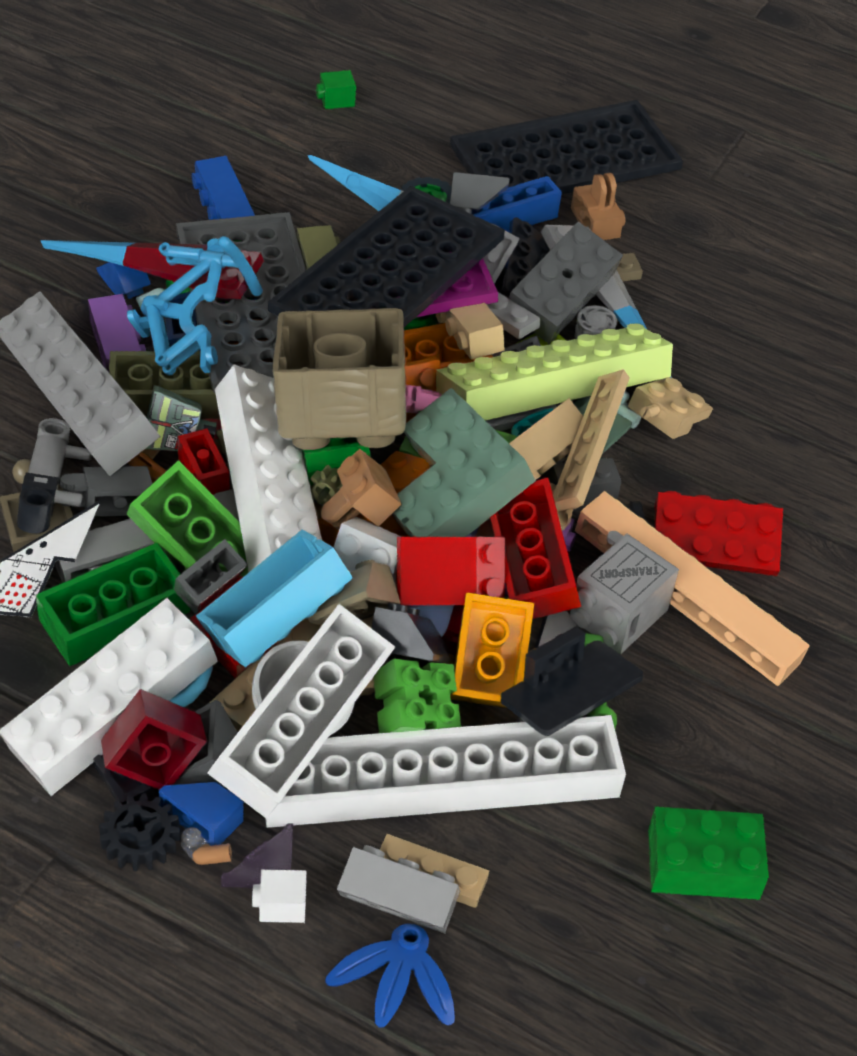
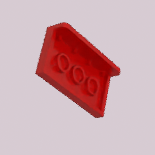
(722, 532)

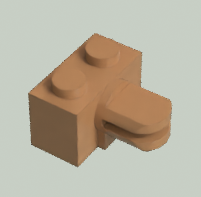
(596, 207)
(364, 491)

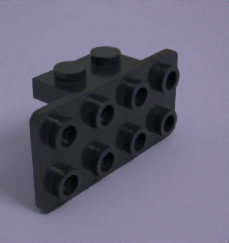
(525, 256)
(568, 681)

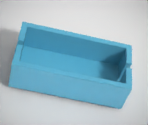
(274, 597)

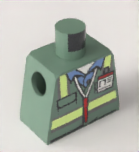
(174, 416)

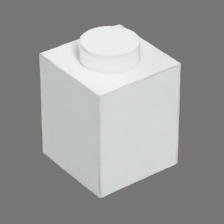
(281, 896)

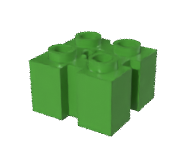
(416, 696)

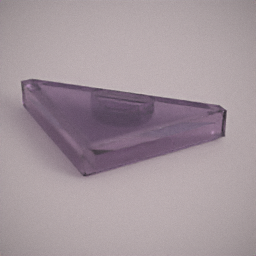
(270, 855)

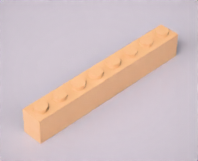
(702, 594)

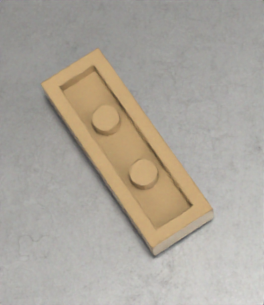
(468, 876)

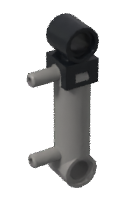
(42, 479)

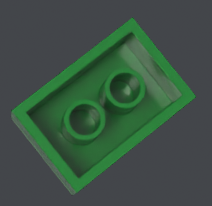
(707, 853)

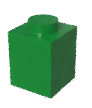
(336, 89)

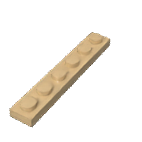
(590, 441)

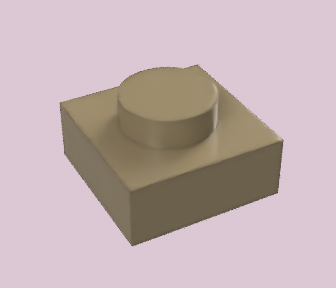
(629, 268)

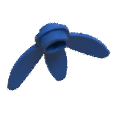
(402, 958)

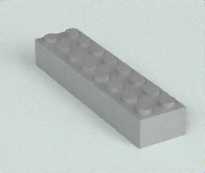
(76, 384)

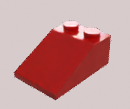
(448, 568)

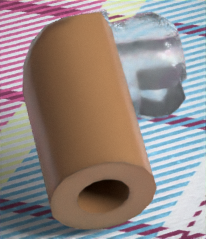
(201, 851)

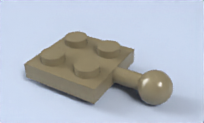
(9, 507)

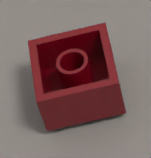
(153, 740)

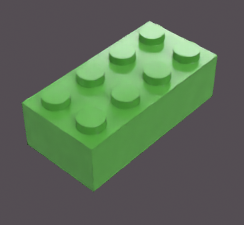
(185, 518)

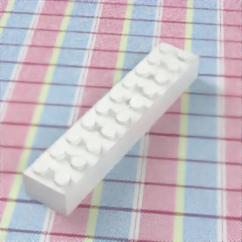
(454, 771)

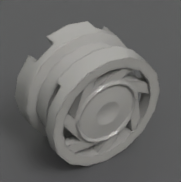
(594, 320)

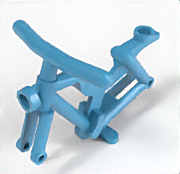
(159, 306)

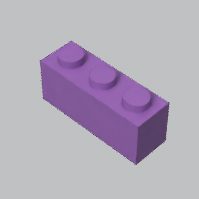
(112, 326)

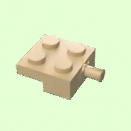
(669, 406)

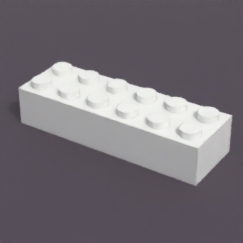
(301, 711)
(66, 725)

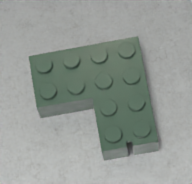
(469, 473)

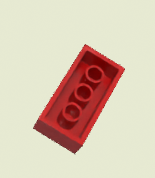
(536, 551)

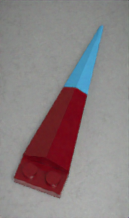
(148, 259)

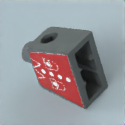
(205, 579)

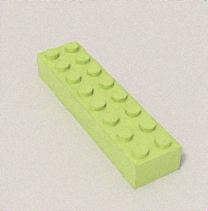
(556, 371)

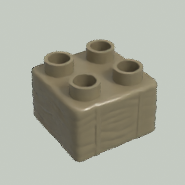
(340, 376)

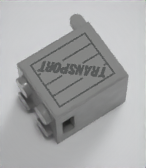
(624, 592)

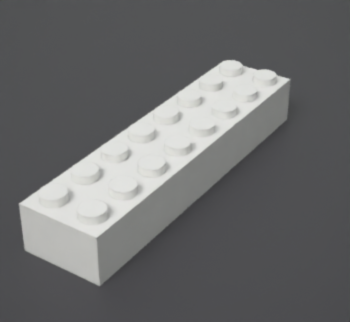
(264, 467)

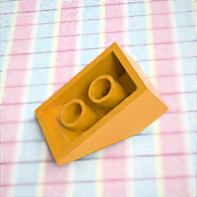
(491, 648)

